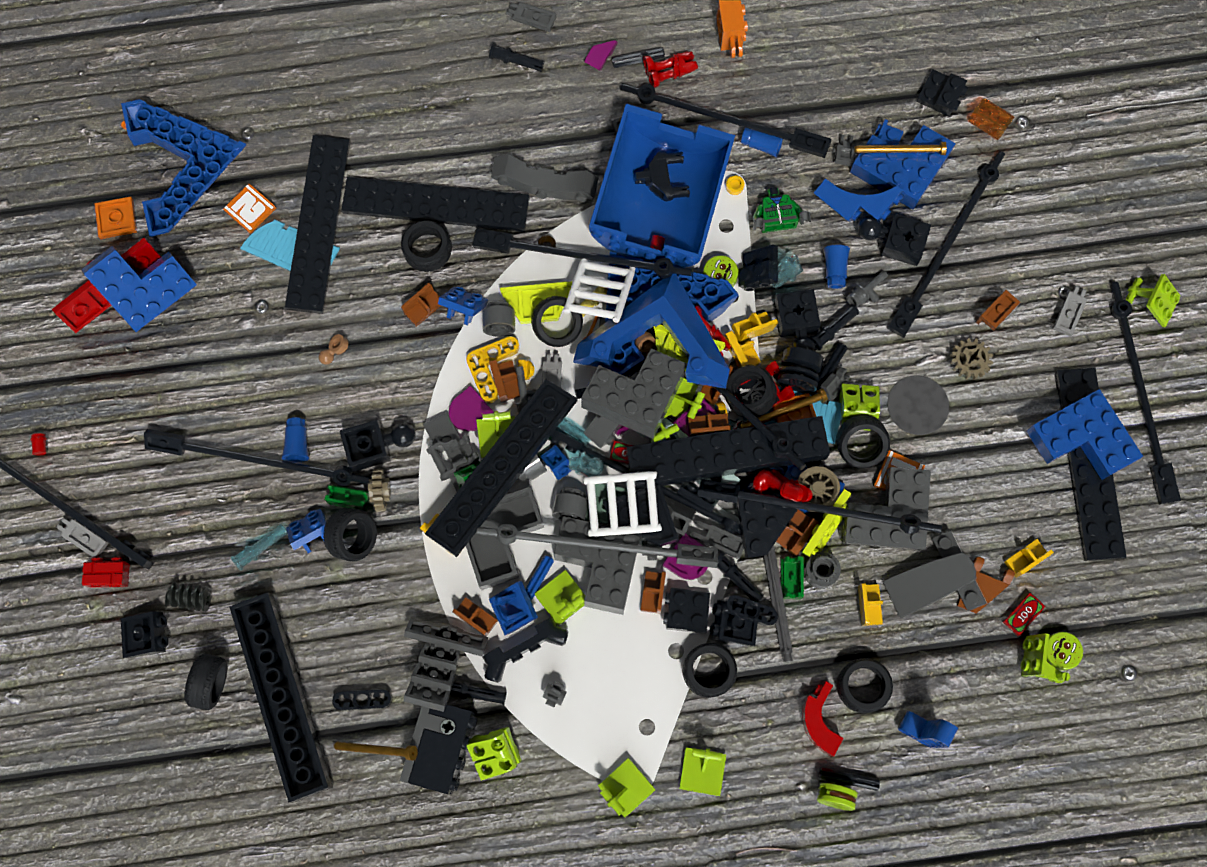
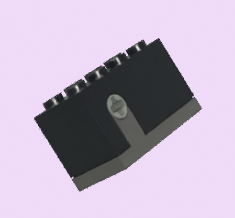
(439, 749)

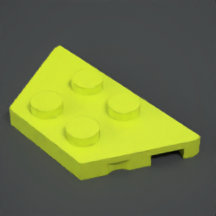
(527, 297)
(667, 345)
(825, 530)

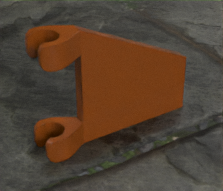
(989, 586)

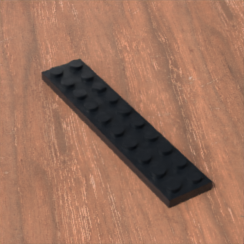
(435, 203)
(317, 224)
(501, 467)
(1094, 497)

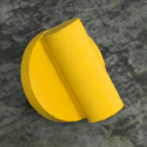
(528, 368)

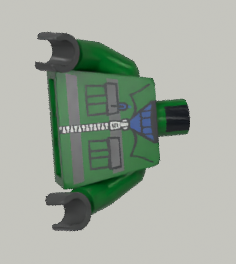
(778, 213)

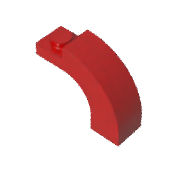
(812, 720)

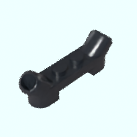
(497, 660)

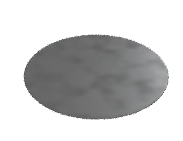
(918, 405)

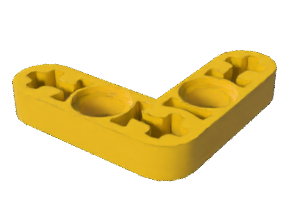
(484, 360)

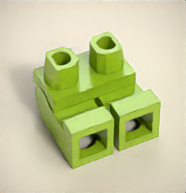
(859, 402)
(495, 752)

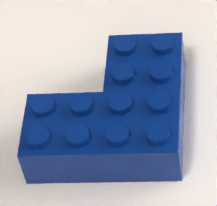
(906, 170)
(142, 295)
(1087, 425)

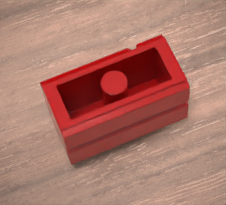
(105, 573)

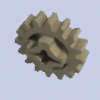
(980, 364)
(379, 490)

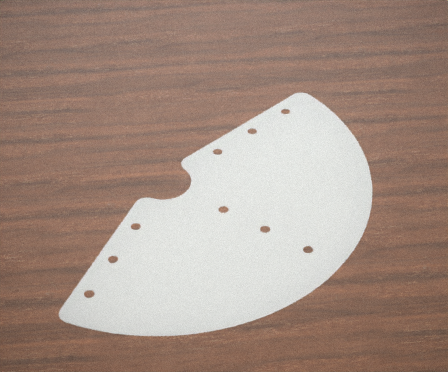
(611, 662)

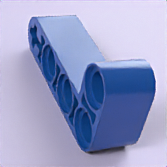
(930, 733)

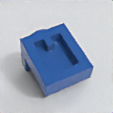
(889, 134)
(556, 462)

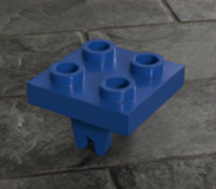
(464, 302)
(306, 529)
(513, 608)

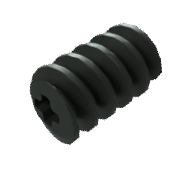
(187, 597)

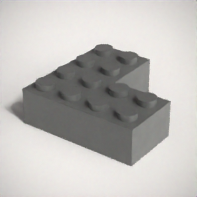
(637, 402)
(905, 494)
(493, 559)
(610, 568)

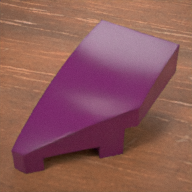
(599, 54)

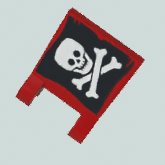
(753, 390)

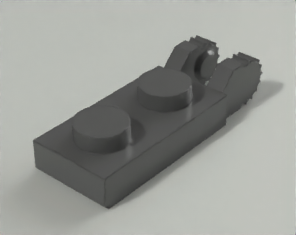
(719, 538)

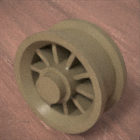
(823, 485)

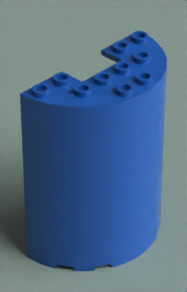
(631, 213)

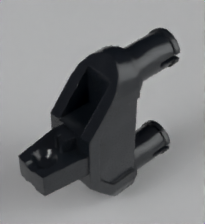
(658, 179)

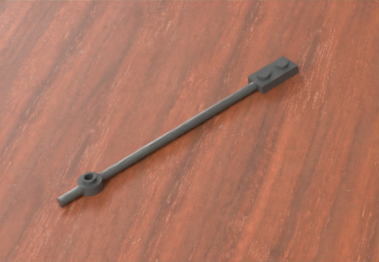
(684, 553)

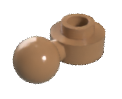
(645, 343)
(337, 345)

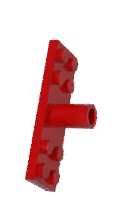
(88, 302)

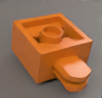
(731, 26)

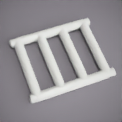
(620, 301)
(630, 478)

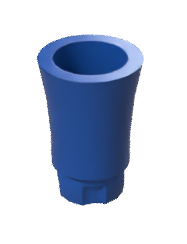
(762, 142)
(836, 265)
(295, 441)

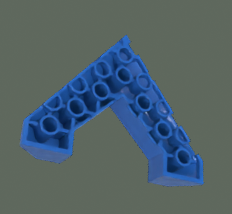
(204, 150)
(708, 293)
(671, 306)

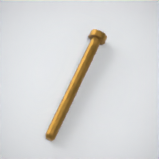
(901, 148)
(820, 396)
(409, 752)

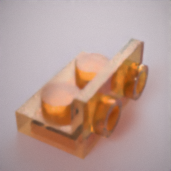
(991, 118)

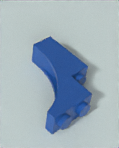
(850, 204)

